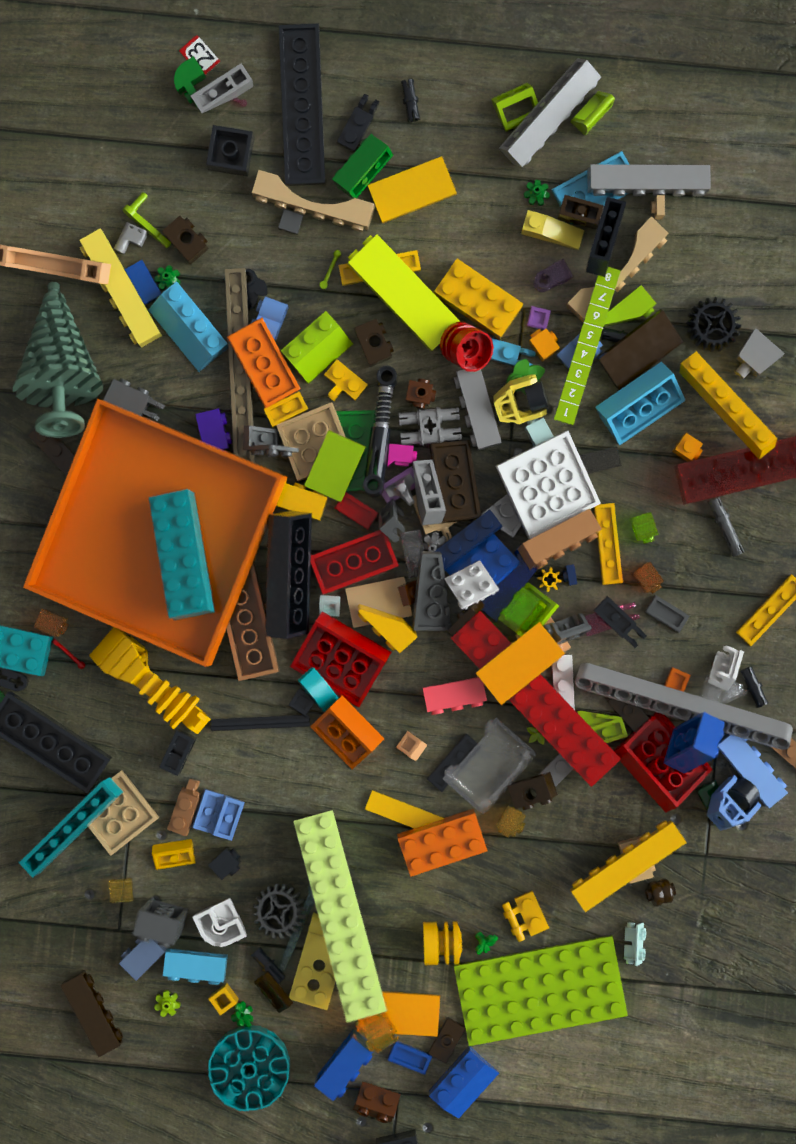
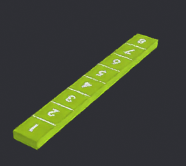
(586, 347)

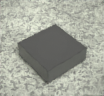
(290, 221)

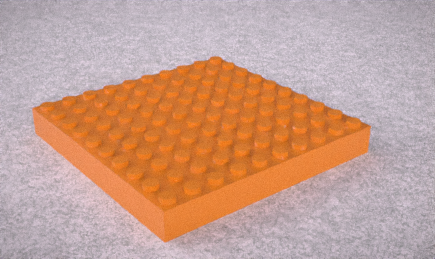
(102, 539)

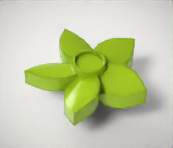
(535, 735)

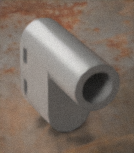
(130, 235)

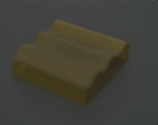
(121, 890)

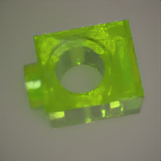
(644, 527)

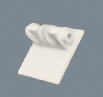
(471, 585)

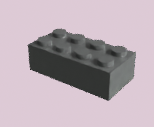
(160, 922)

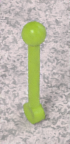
(323, 284)

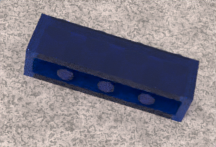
(507, 588)

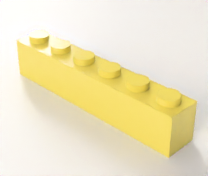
(121, 290)

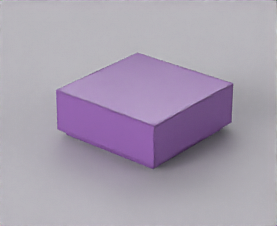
(538, 318)

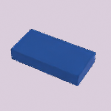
(143, 282)
(409, 1057)

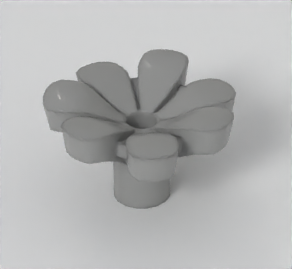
(434, 542)

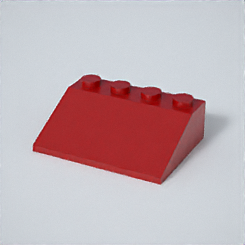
(341, 657)
(644, 757)

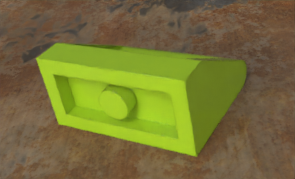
(511, 97)
(593, 111)

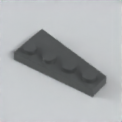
(430, 603)

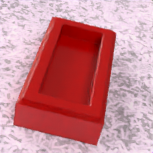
(356, 511)

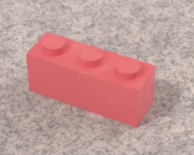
(454, 695)

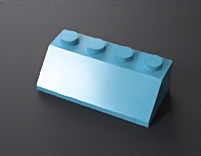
(188, 327)
(640, 403)

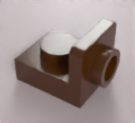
(407, 592)

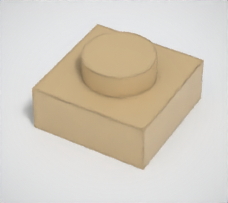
(658, 207)

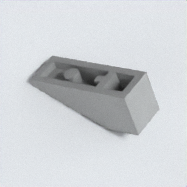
(223, 89)
(428, 493)

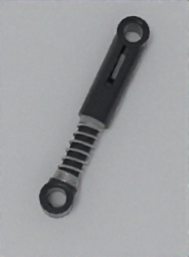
(380, 433)

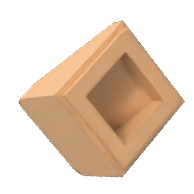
(411, 746)

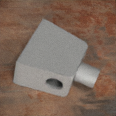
(756, 354)

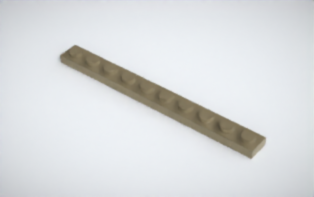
(239, 382)

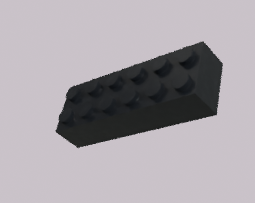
(288, 574)
(51, 742)

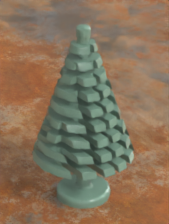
(57, 368)

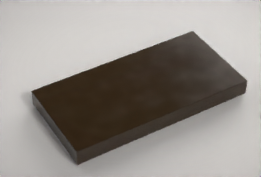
(640, 349)
(456, 480)

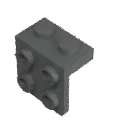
(265, 440)

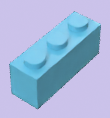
(195, 966)

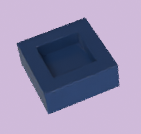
(569, 575)

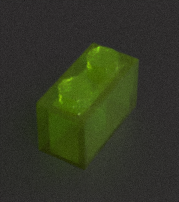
(522, 611)

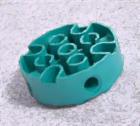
(258, 1086)

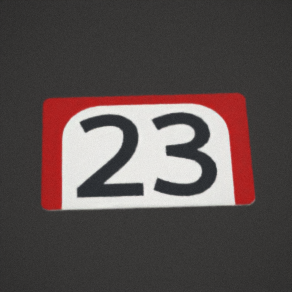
(201, 52)

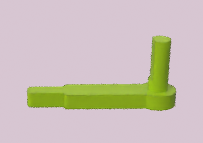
(131, 212)

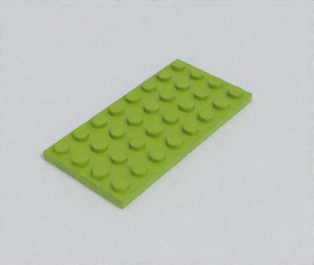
(540, 990)

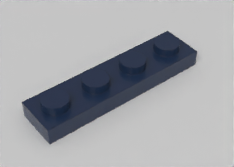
(469, 538)

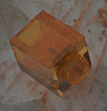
(648, 578)
(51, 623)

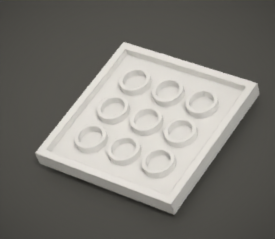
(548, 484)

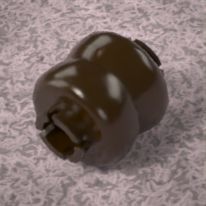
(660, 892)

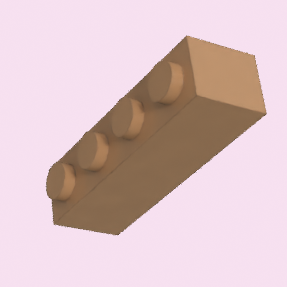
(560, 539)

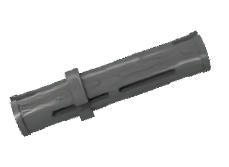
(726, 527)

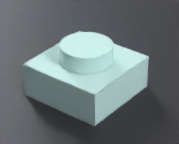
(329, 605)

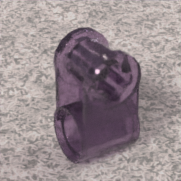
(554, 274)

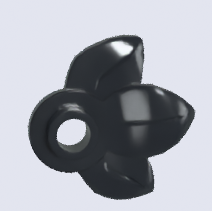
(255, 288)

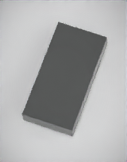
(666, 613)

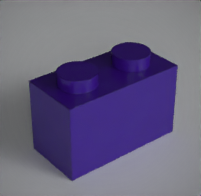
(212, 428)

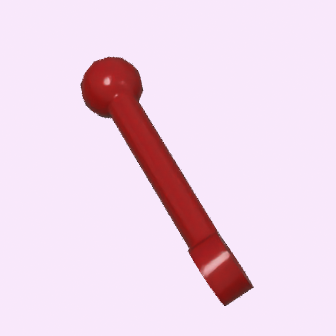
(81, 665)

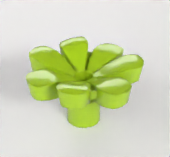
(168, 1000)

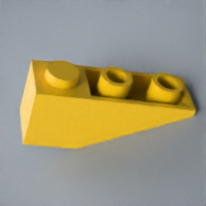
(391, 627)

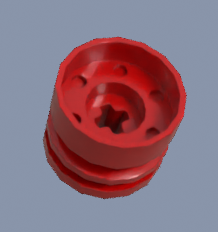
(466, 346)

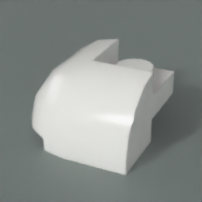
(220, 924)

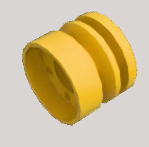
(441, 943)

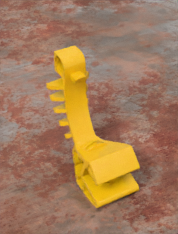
(128, 662)

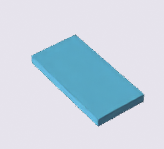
(577, 185)

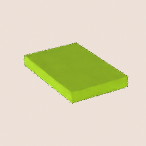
(334, 466)

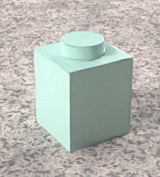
(538, 431)

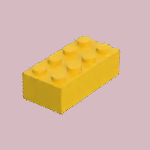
(478, 299)

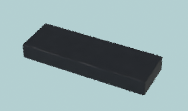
(453, 758)

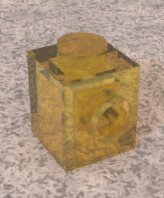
(511, 821)

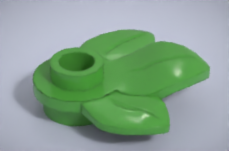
(523, 369)

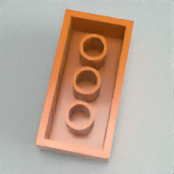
(442, 842)

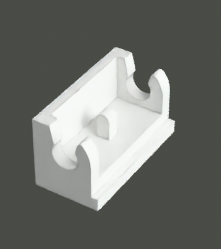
(725, 668)

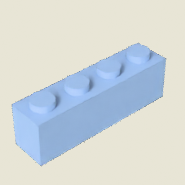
(749, 766)

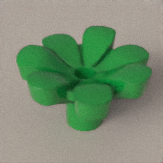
(536, 195)
(167, 281)
(485, 942)
(242, 1015)

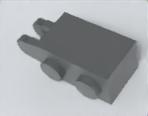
(131, 399)

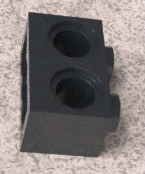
(178, 752)

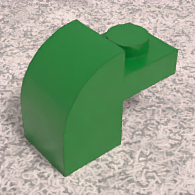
(187, 76)

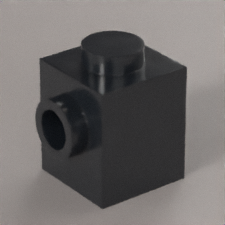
(226, 863)

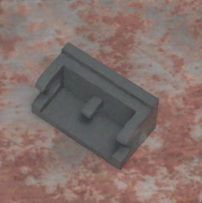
(389, 520)
(568, 628)

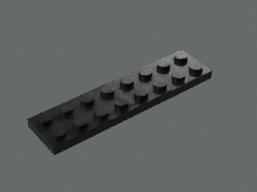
(302, 104)

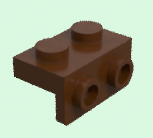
(376, 1102)

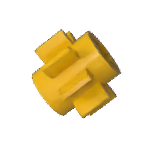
(553, 575)

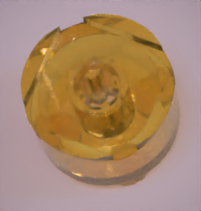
(378, 1031)

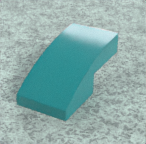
(318, 689)

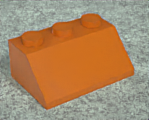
(347, 732)

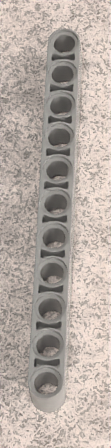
(682, 705)

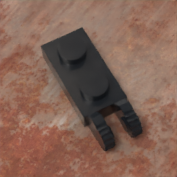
(357, 124)
(618, 620)

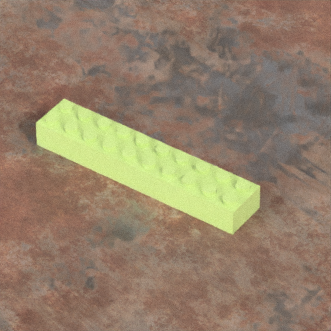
(340, 916)

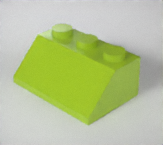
(316, 347)

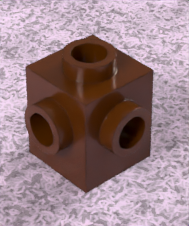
(417, 386)

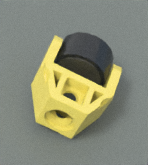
(507, 406)

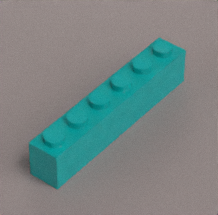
(71, 827)

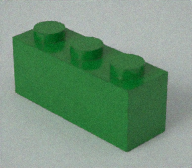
(362, 166)

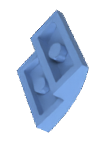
(217, 814)

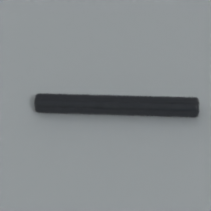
(259, 723)

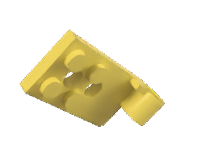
(313, 950)

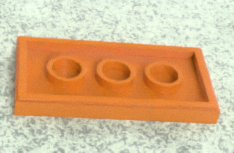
(263, 362)

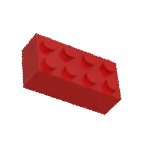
(353, 561)

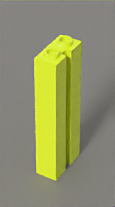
(402, 291)

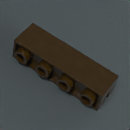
(92, 1013)

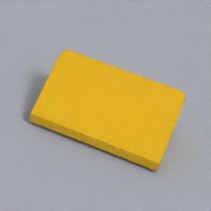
(173, 854)

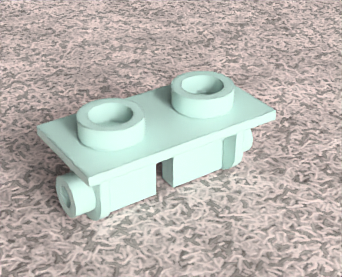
(636, 935)

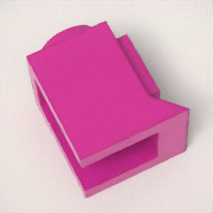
(401, 455)

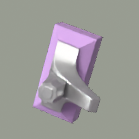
(400, 487)

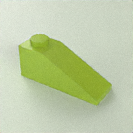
(631, 308)

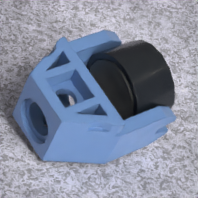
(735, 795)

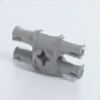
(436, 417)

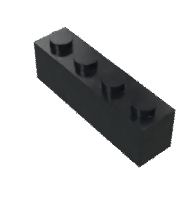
(606, 237)

